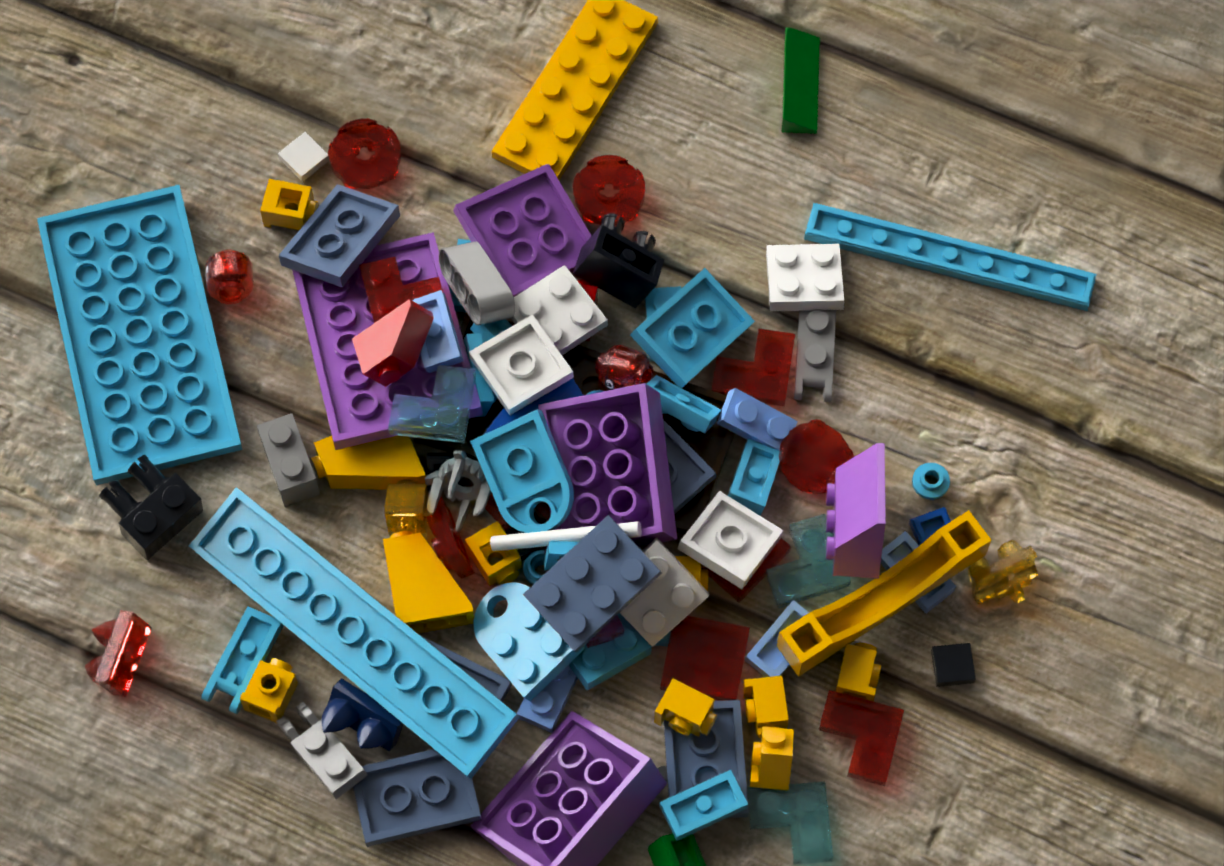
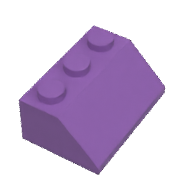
(857, 515)

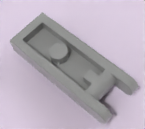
(815, 352)

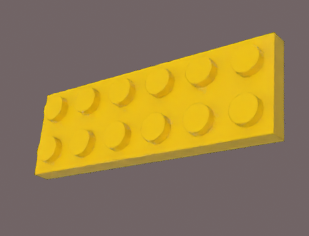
(575, 86)

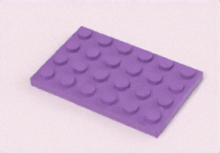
(334, 315)

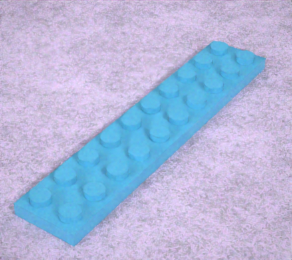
(355, 633)

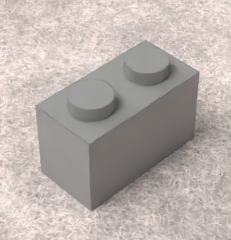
(288, 460)

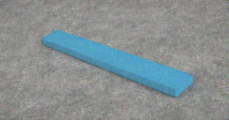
(951, 256)

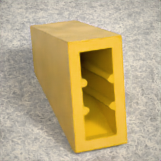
(368, 464)
(422, 586)

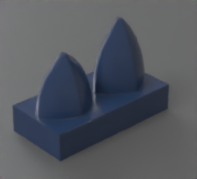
(359, 711)

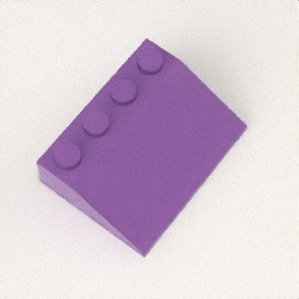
(615, 459)
(571, 798)

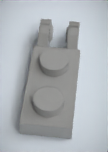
(323, 753)

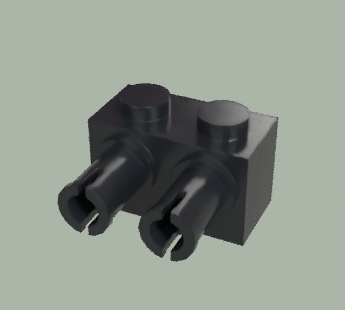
(618, 264)
(161, 515)

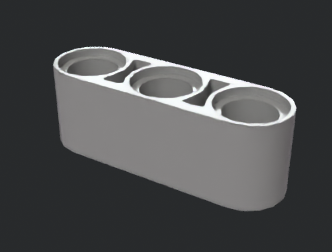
(476, 283)

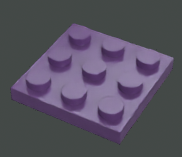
(525, 227)

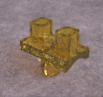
(1006, 576)

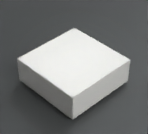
(303, 156)

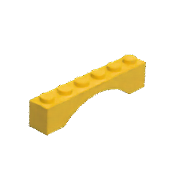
(921, 571)

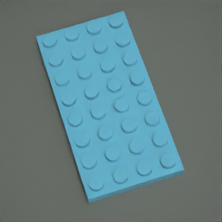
(138, 334)

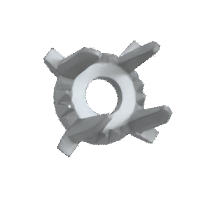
(447, 480)

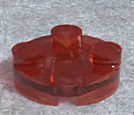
(365, 173)
(622, 176)

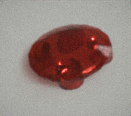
(811, 456)

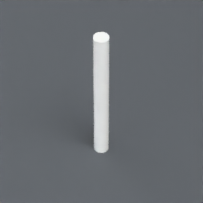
(542, 538)

